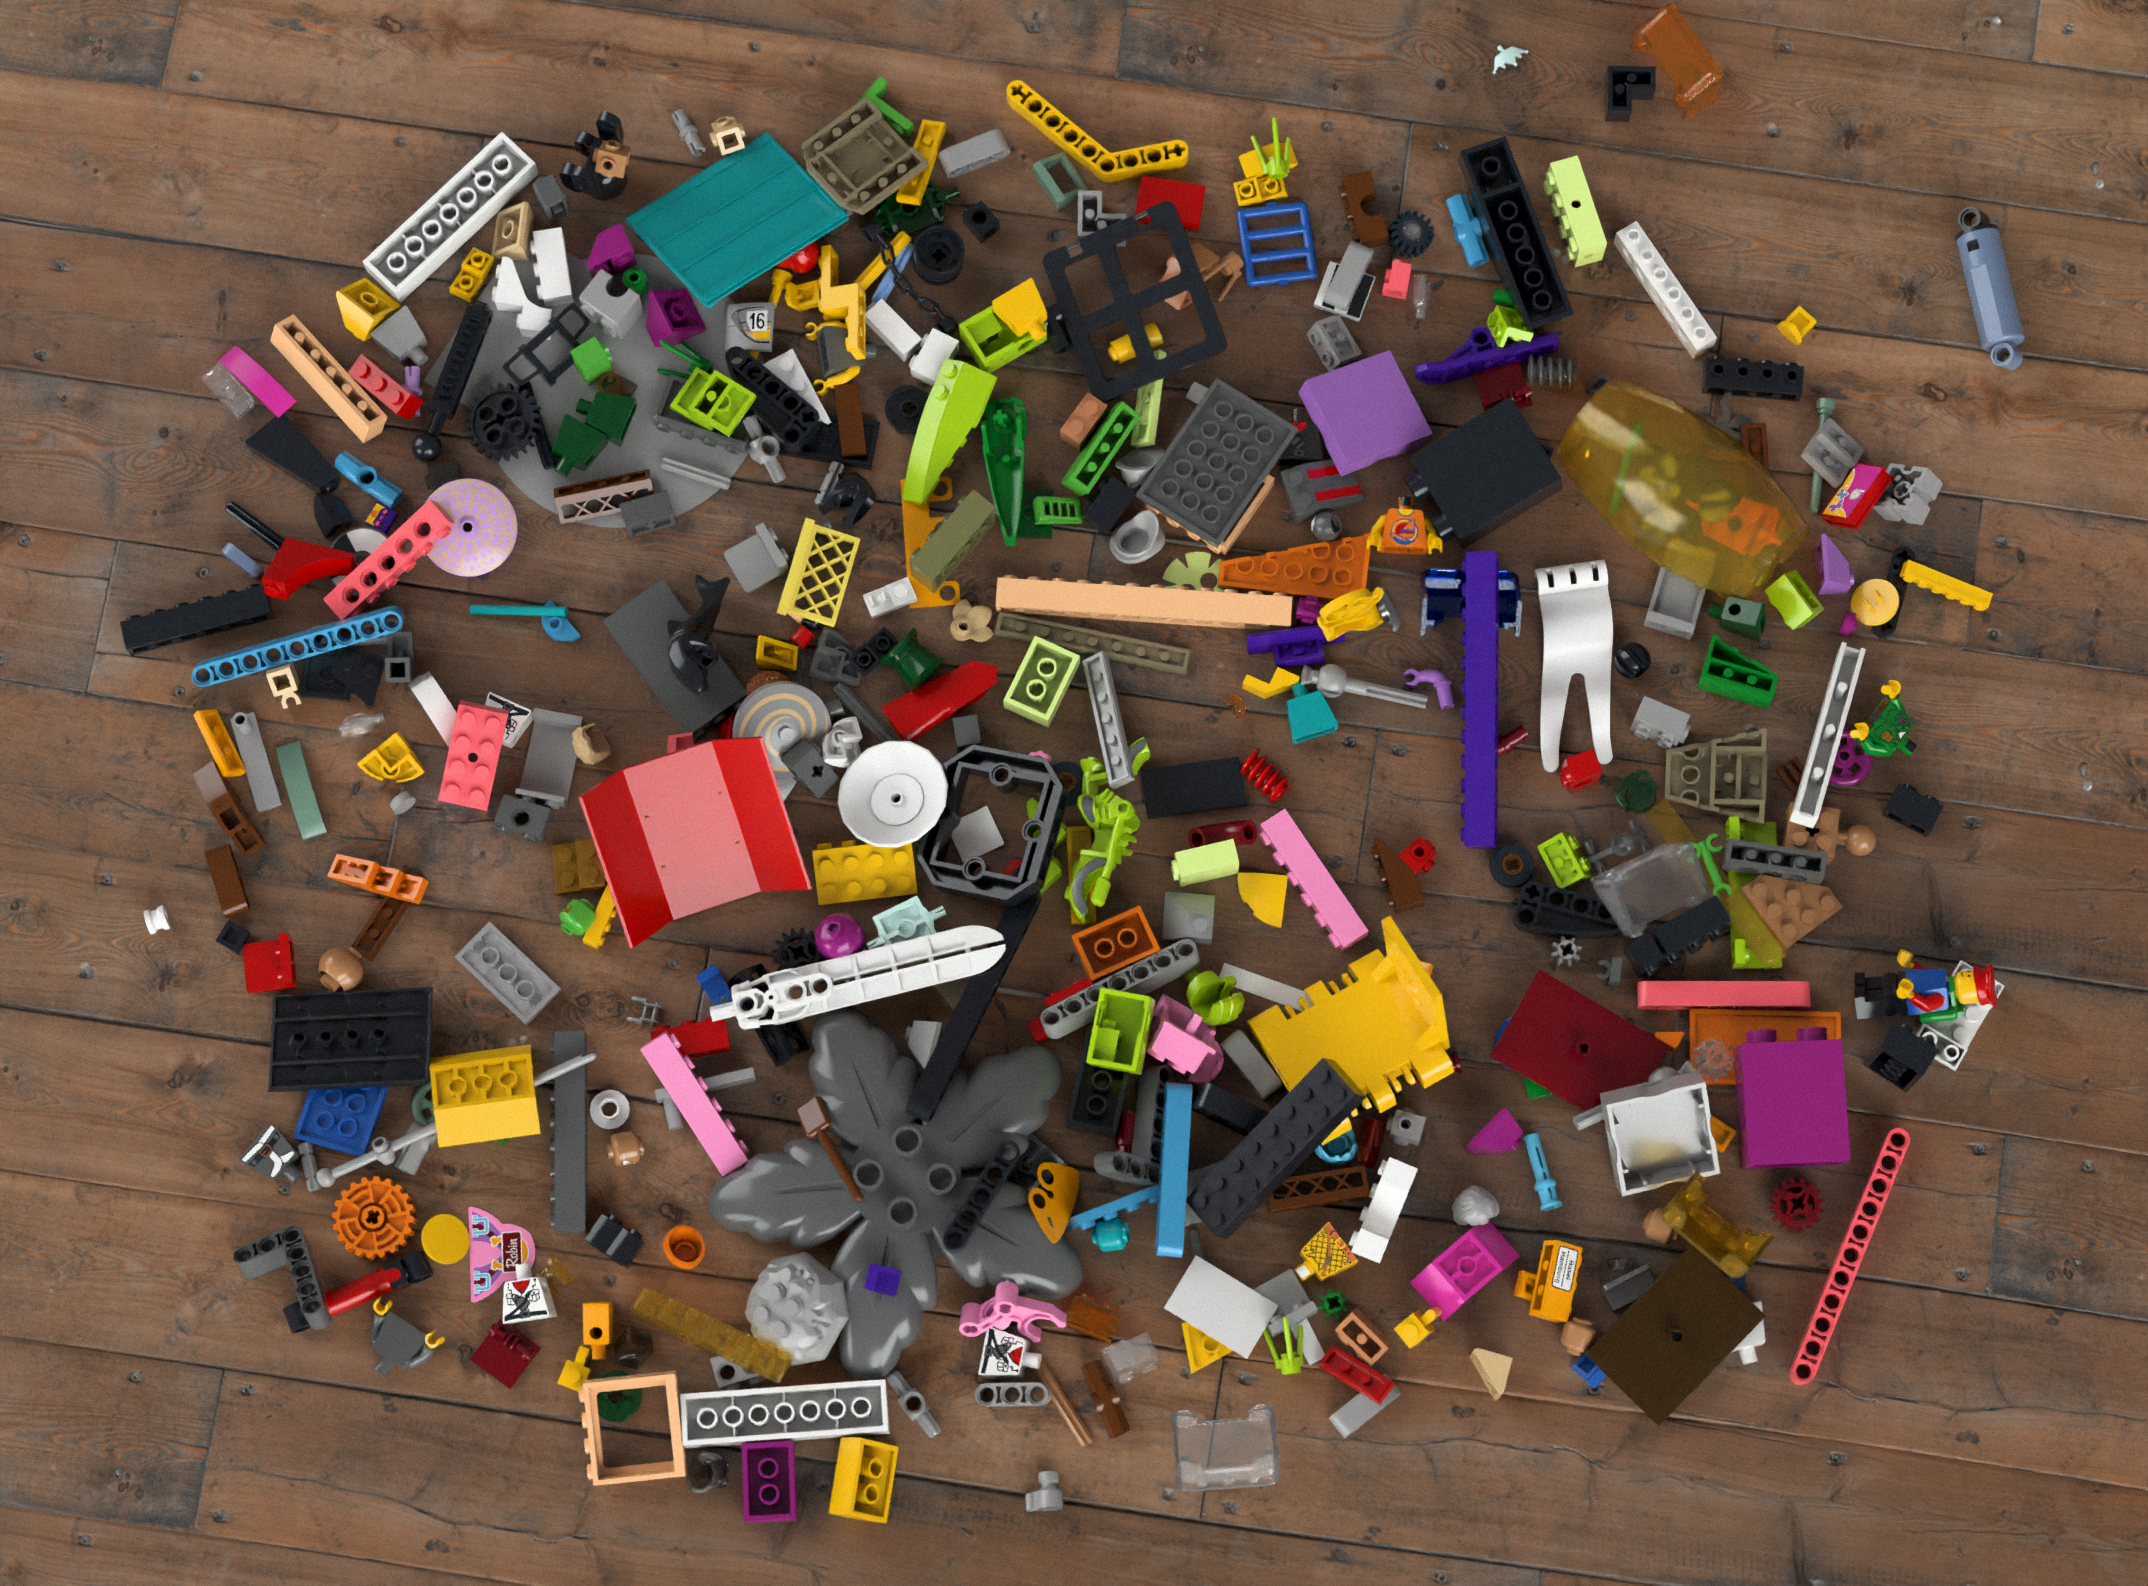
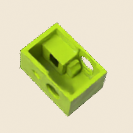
(993, 342)
(1121, 1031)

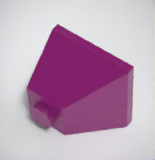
(672, 317)
(1497, 1136)

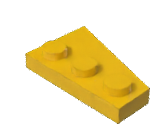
(1201, 1347)

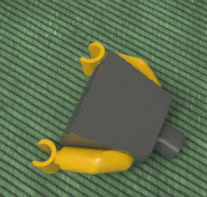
(836, 362)

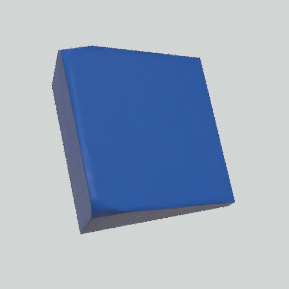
(1588, 1371)

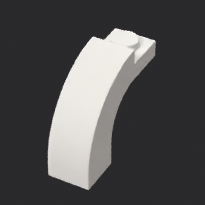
(435, 704)

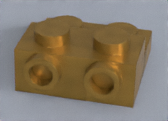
(577, 867)

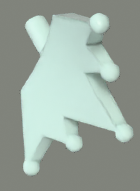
(1507, 56)

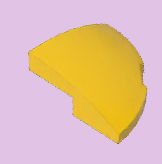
(392, 761)
(1264, 895)

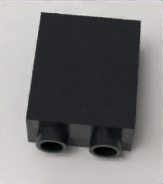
(1483, 474)

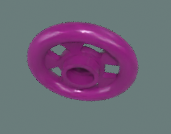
(1863, 761)

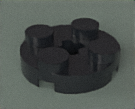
(897, 404)

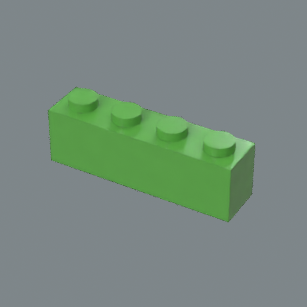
(1100, 449)

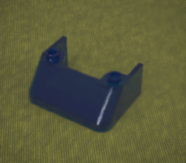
(1442, 597)

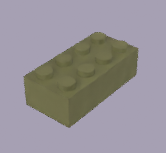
(953, 540)

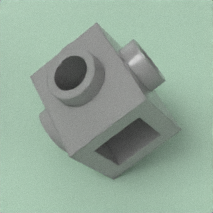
(1409, 1118)

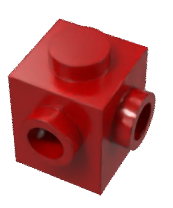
(1419, 855)

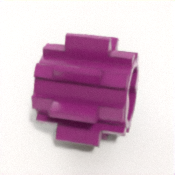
(1308, 610)

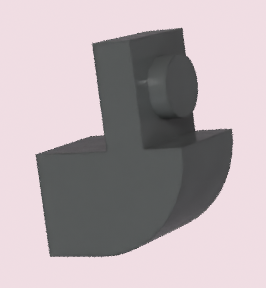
(401, 657)

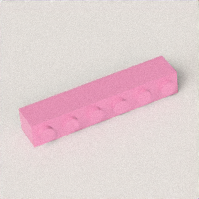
(1313, 880)
(694, 1102)

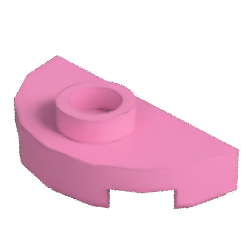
(1209, 1067)

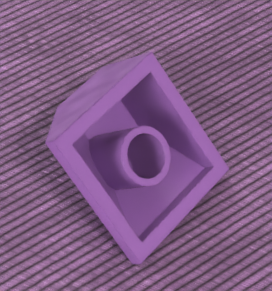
(1831, 568)

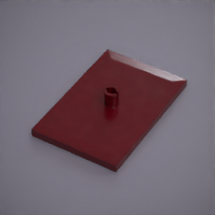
(1575, 1045)

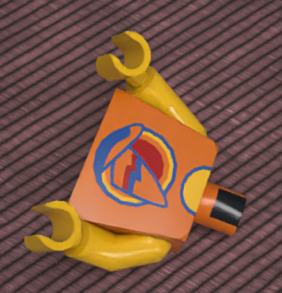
(1404, 531)

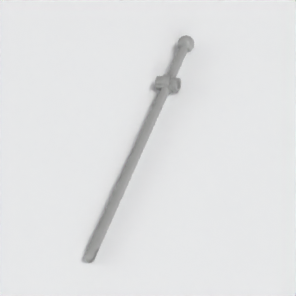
(385, 1150)

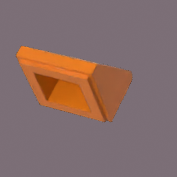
(1670, 1038)

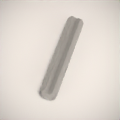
(695, 472)

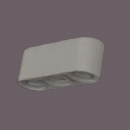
(973, 153)
(1348, 275)
(1251, 1065)
(1002, 1390)
(1359, 1411)

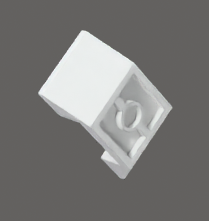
(1955, 1036)

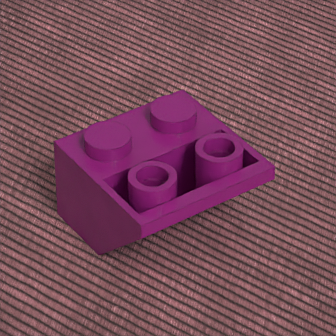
(611, 252)

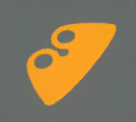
(1059, 1208)

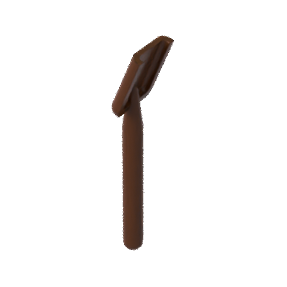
(814, 1120)

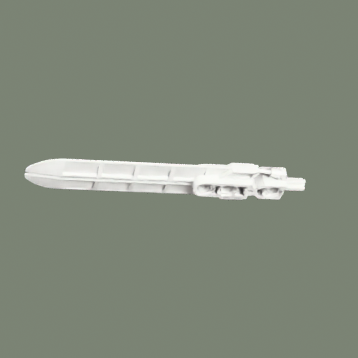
(859, 964)

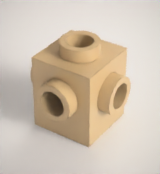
(727, 135)

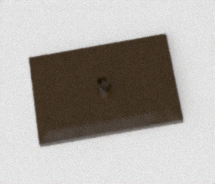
(1675, 1334)

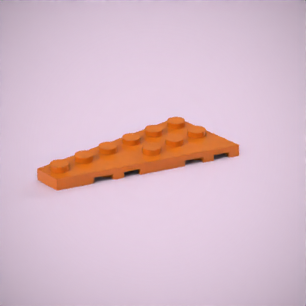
(1311, 569)

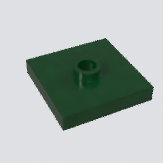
(1027, 526)

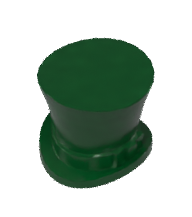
(912, 660)

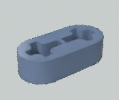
(242, 560)

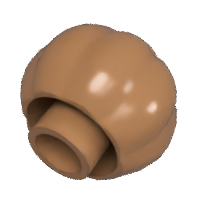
(341, 969)

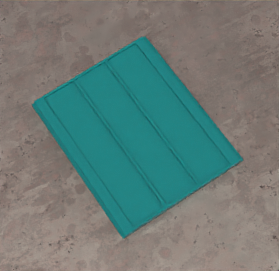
(736, 219)

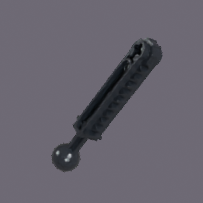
(453, 379)

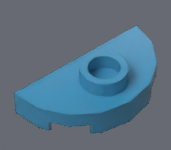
(559, 627)

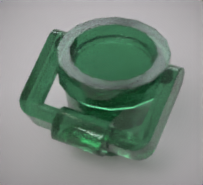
(1639, 794)

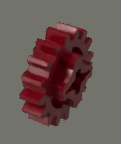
(1788, 1199)

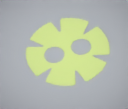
(1197, 566)

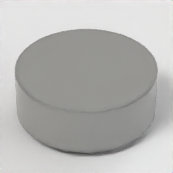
(402, 802)

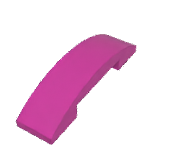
(257, 381)

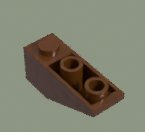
(1402, 883)

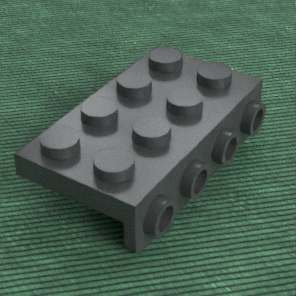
(669, 420)

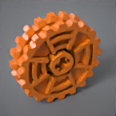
(355, 1214)

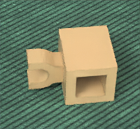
(284, 682)

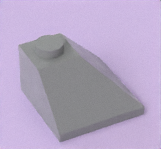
(1188, 917)
(923, 1039)

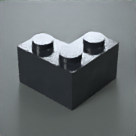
(1625, 85)

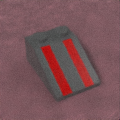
(1318, 488)

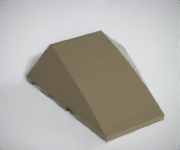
(1721, 775)

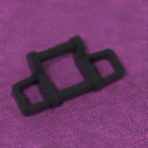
(526, 350)

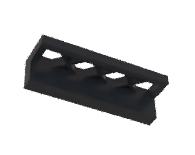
(774, 1037)

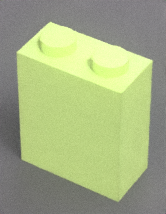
(1205, 863)

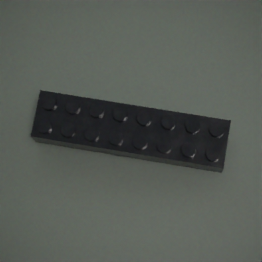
(1275, 1148)

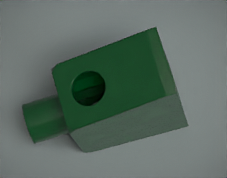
(609, 414)
(577, 445)
(1741, 617)

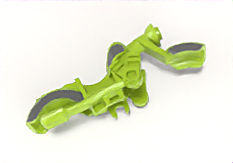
(1110, 820)

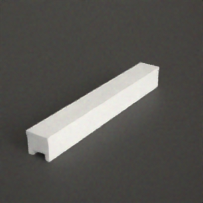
(1827, 736)

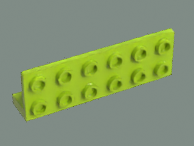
(1753, 832)

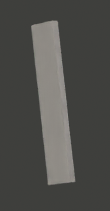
(1108, 720)

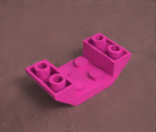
(1464, 1268)

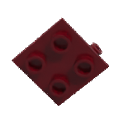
(1503, 382)
(505, 1353)

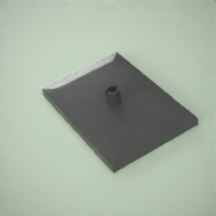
(1217, 462)

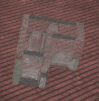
(1129, 1358)

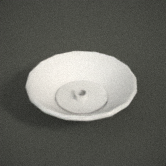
(881, 776)

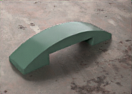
(301, 790)

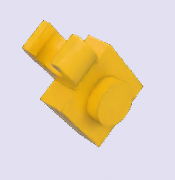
(575, 1372)

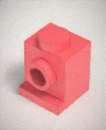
(1397, 279)

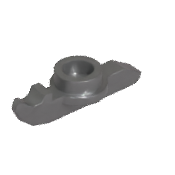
(1387, 610)

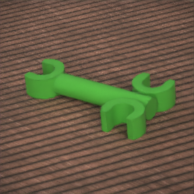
(1705, 849)

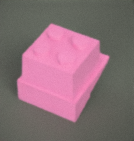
(1179, 1036)

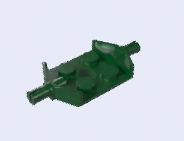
(893, 219)

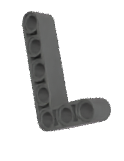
(1143, 1163)
(290, 1248)

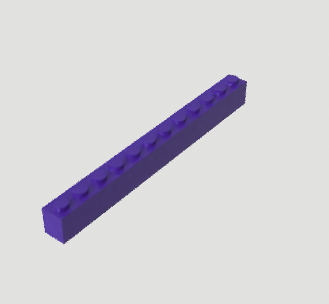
(1481, 700)

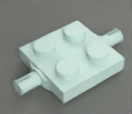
(904, 923)

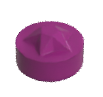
(1848, 624)

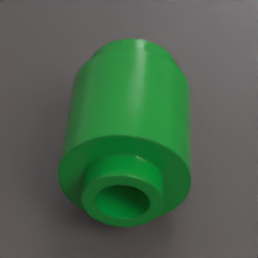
(636, 280)

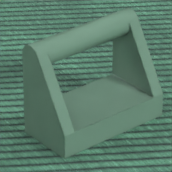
(1049, 186)

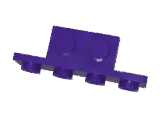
(1292, 646)

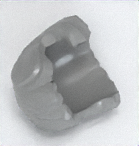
(1474, 1206)

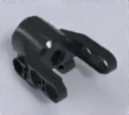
(586, 179)

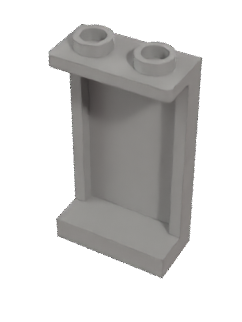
(1674, 605)

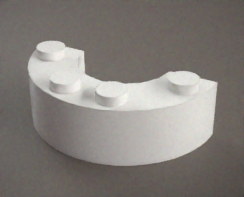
(1384, 1209)

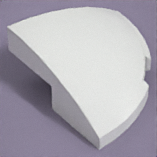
(841, 743)

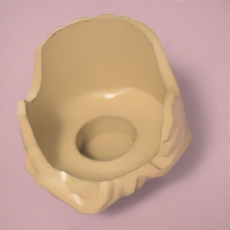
(590, 744)

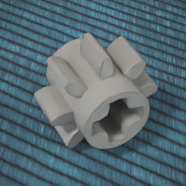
(1569, 957)

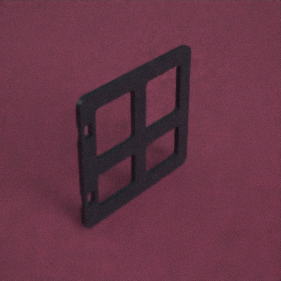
(1129, 305)

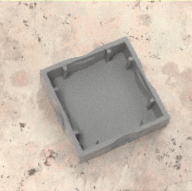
(1659, 1132)

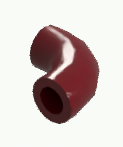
(1243, 832)

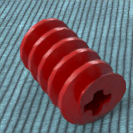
(1265, 776)

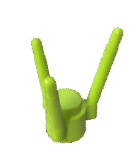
(1276, 167)
(1289, 1361)

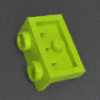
(1506, 323)
(1564, 859)

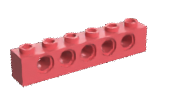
(340, 597)

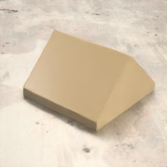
(513, 232)
(1492, 1369)

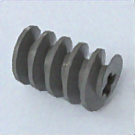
(1551, 372)

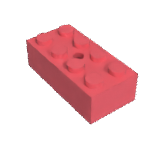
(477, 731)

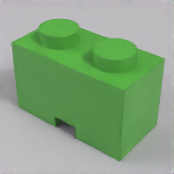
(592, 360)

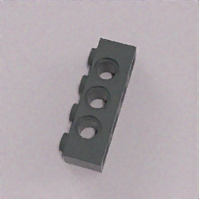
(1774, 861)

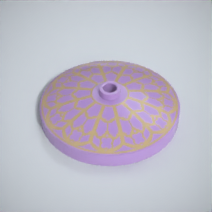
(492, 528)

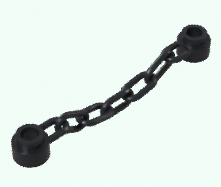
(873, 232)

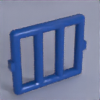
(1306, 251)

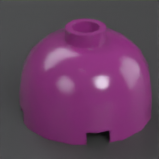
(839, 936)

